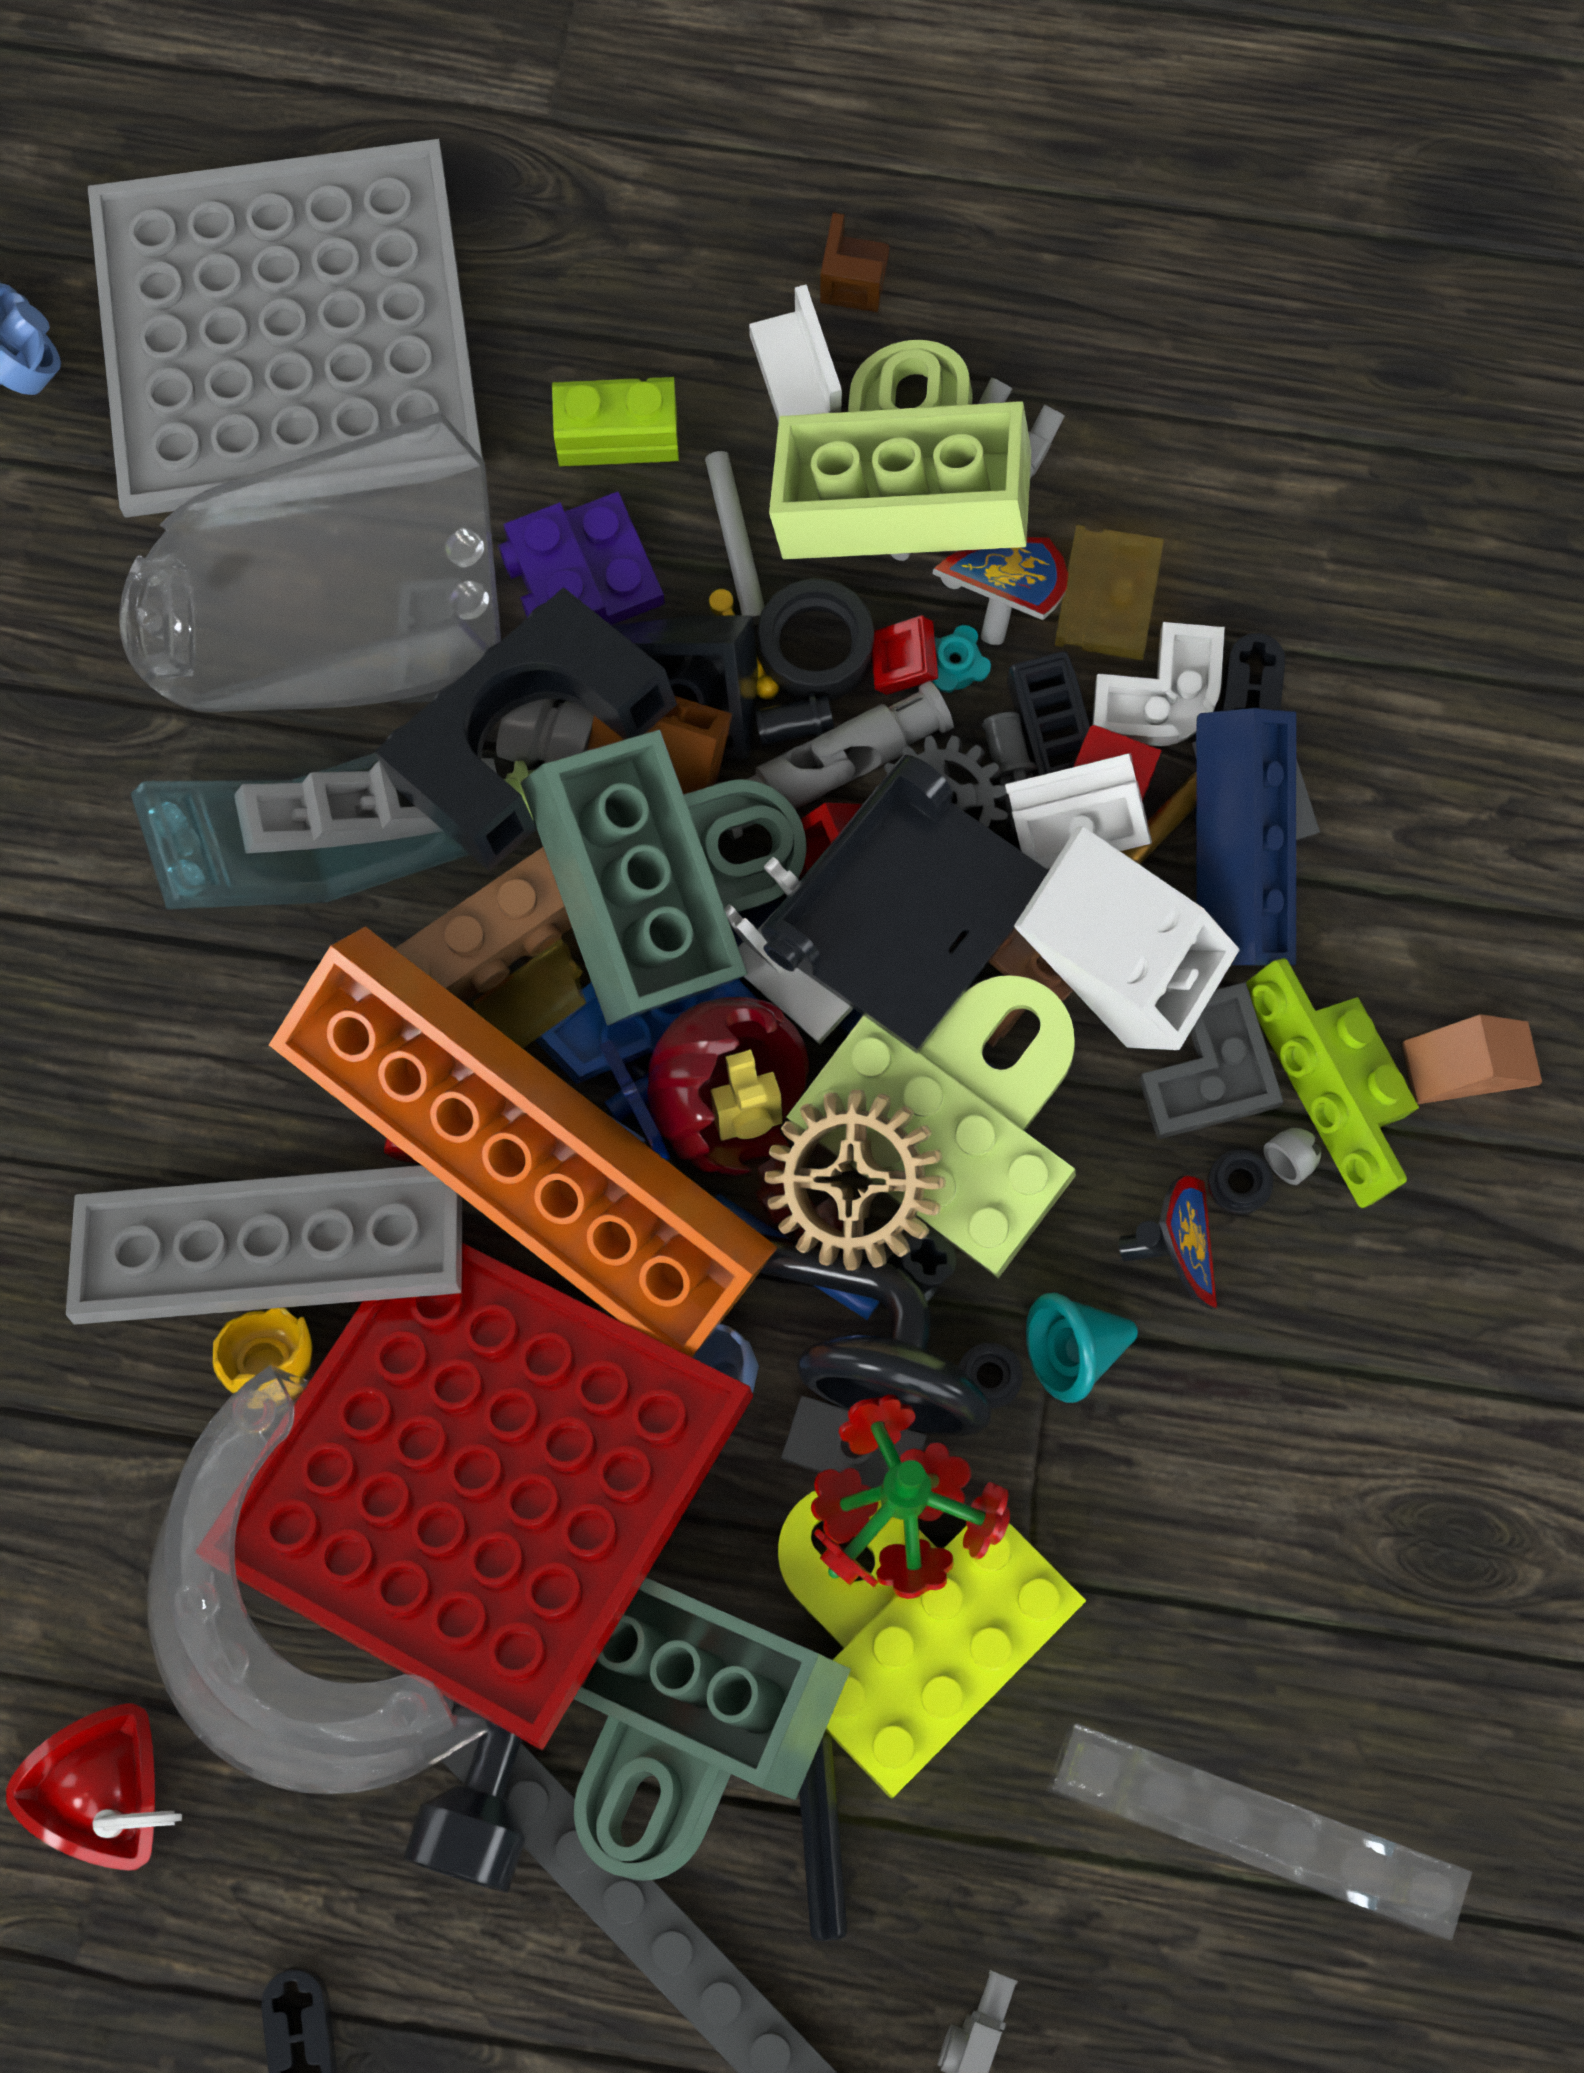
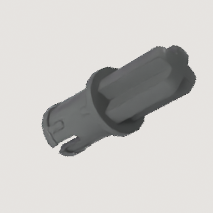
(1010, 752)

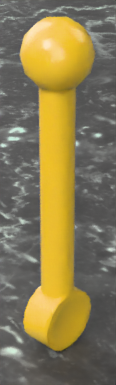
(722, 604)

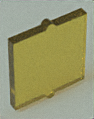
(534, 996)

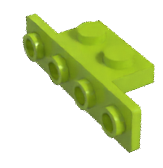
(1339, 1077)

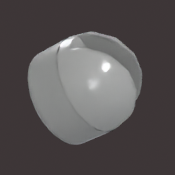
(1293, 1154)

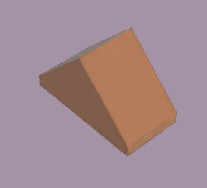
(1471, 1059)

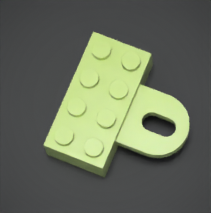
(906, 476)
(978, 1115)

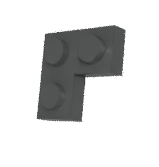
(1226, 1080)

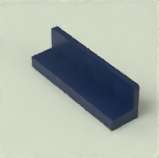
(1248, 829)

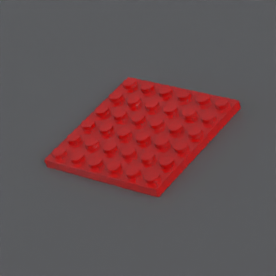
(484, 1487)

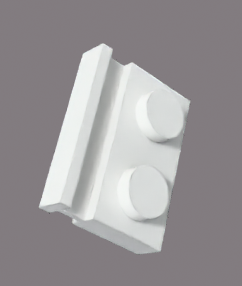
(1091, 795)

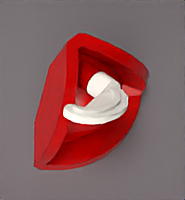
(93, 1789)

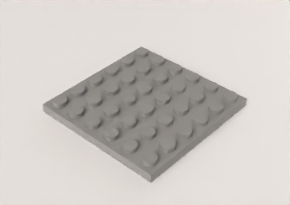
(275, 314)

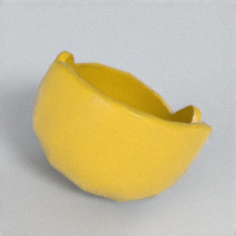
(261, 1340)

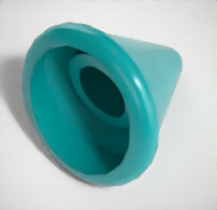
(1073, 1344)

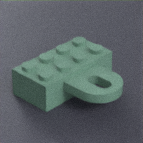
(648, 872)
(692, 1704)

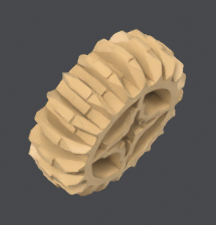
(853, 1210)

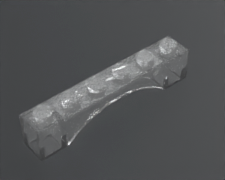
(1260, 1831)

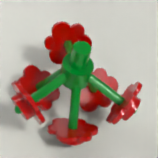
(914, 1487)

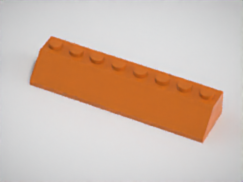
(520, 1143)

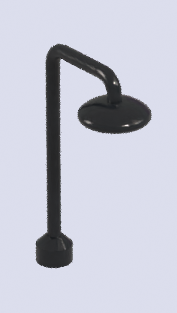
(470, 1826)

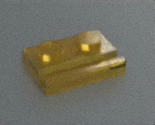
(1109, 592)

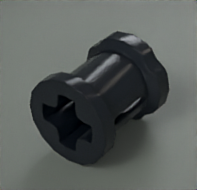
(928, 1262)

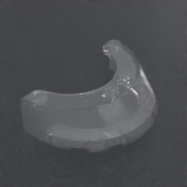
(222, 1671)

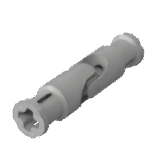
(874, 739)

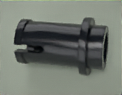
(794, 719)

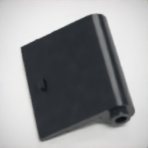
(896, 898)

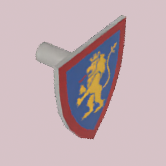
(1017, 578)

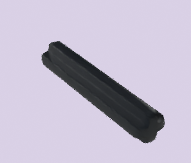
(823, 1847)

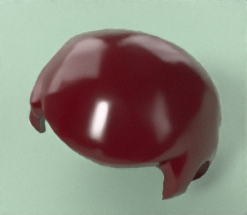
(693, 1061)

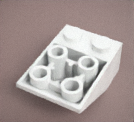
(1126, 943)

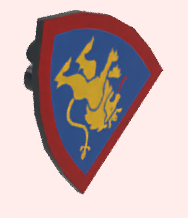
(1182, 1235)

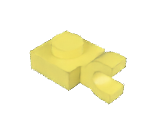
(749, 1101)

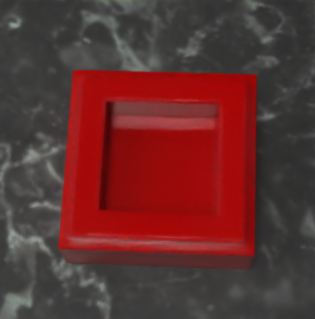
(904, 655)

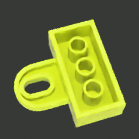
(926, 1659)

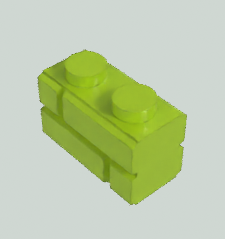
(615, 421)

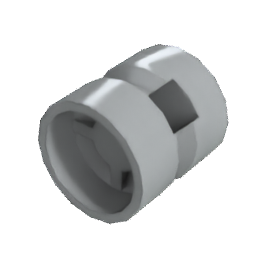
(544, 731)

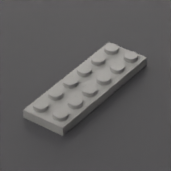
(263, 1244)

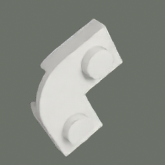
(1166, 707)

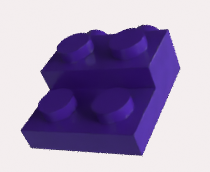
(588, 553)

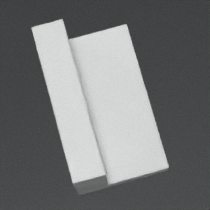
(797, 361)

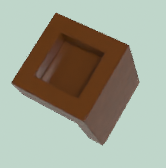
(852, 269)

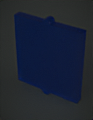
(633, 1099)

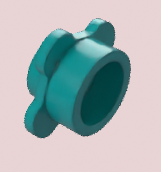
(970, 668)

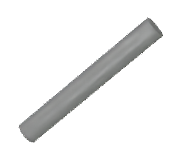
(735, 535)

